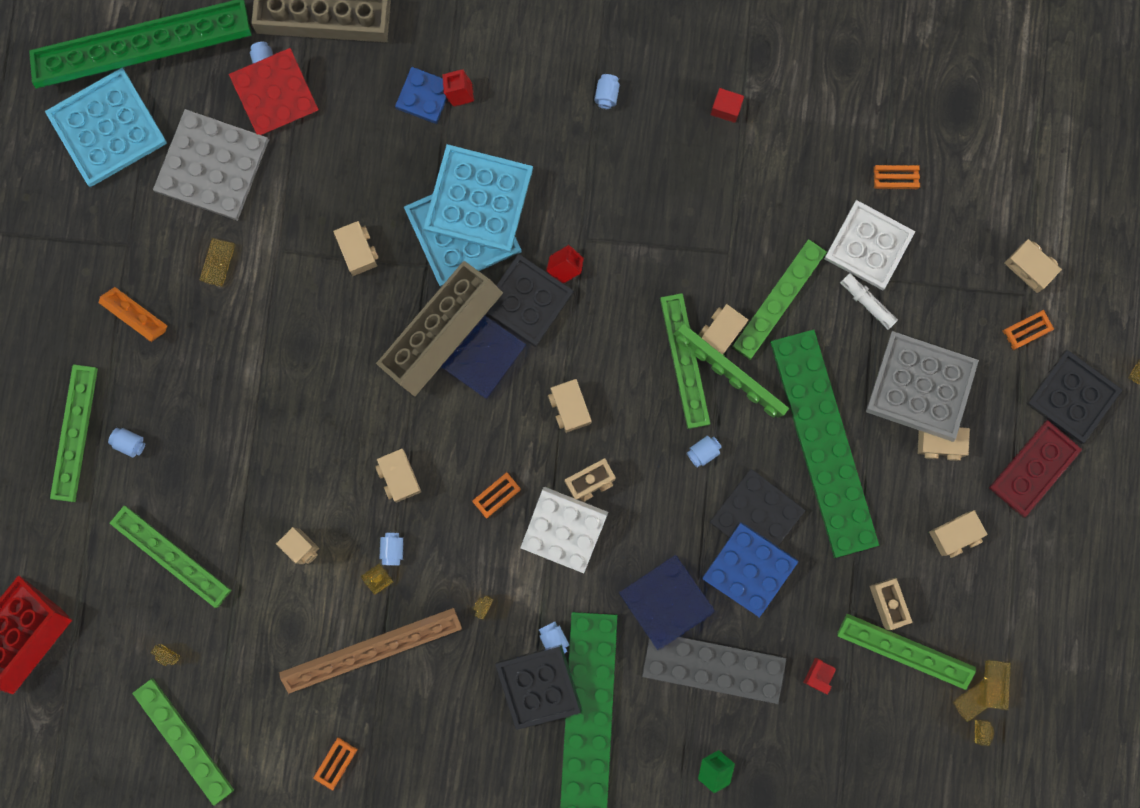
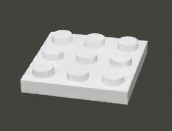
(869, 245)
(564, 529)

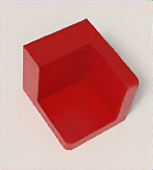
(458, 87)
(727, 105)
(565, 264)
(820, 676)

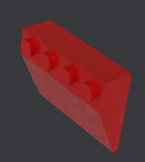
(27, 631)

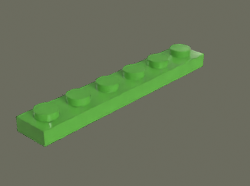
(779, 299)
(685, 364)
(723, 366)
(74, 433)
(170, 556)
(906, 651)
(183, 741)

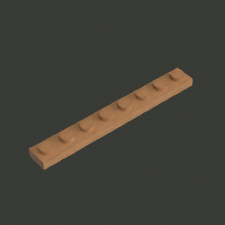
(370, 650)

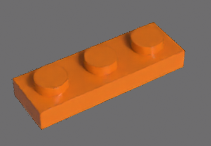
(132, 314)

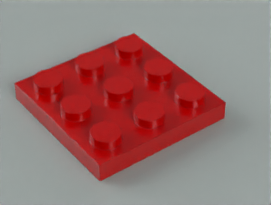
(273, 91)

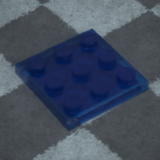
(484, 357)
(666, 602)

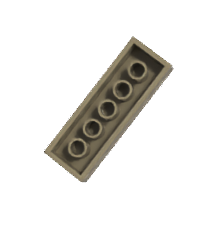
(323, 18)
(439, 328)

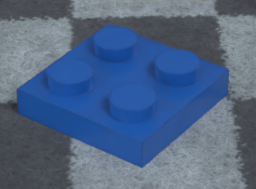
(422, 95)

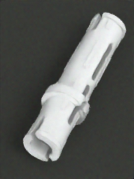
(869, 301)

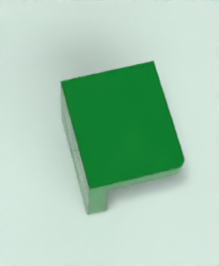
(716, 771)

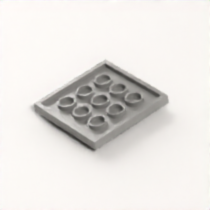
(211, 164)
(922, 386)

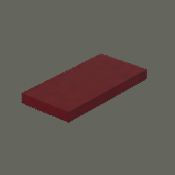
(1035, 468)

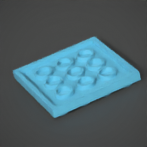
(106, 127)
(478, 198)
(447, 253)

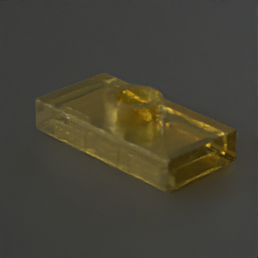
(217, 262)
(996, 685)
(971, 702)

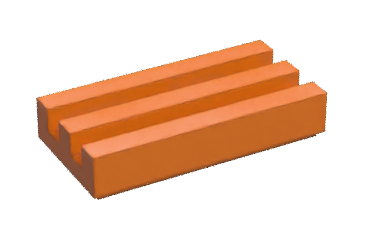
(896, 168)
(1012, 338)
(482, 507)
(346, 746)

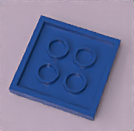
(750, 569)

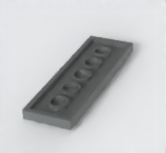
(716, 669)

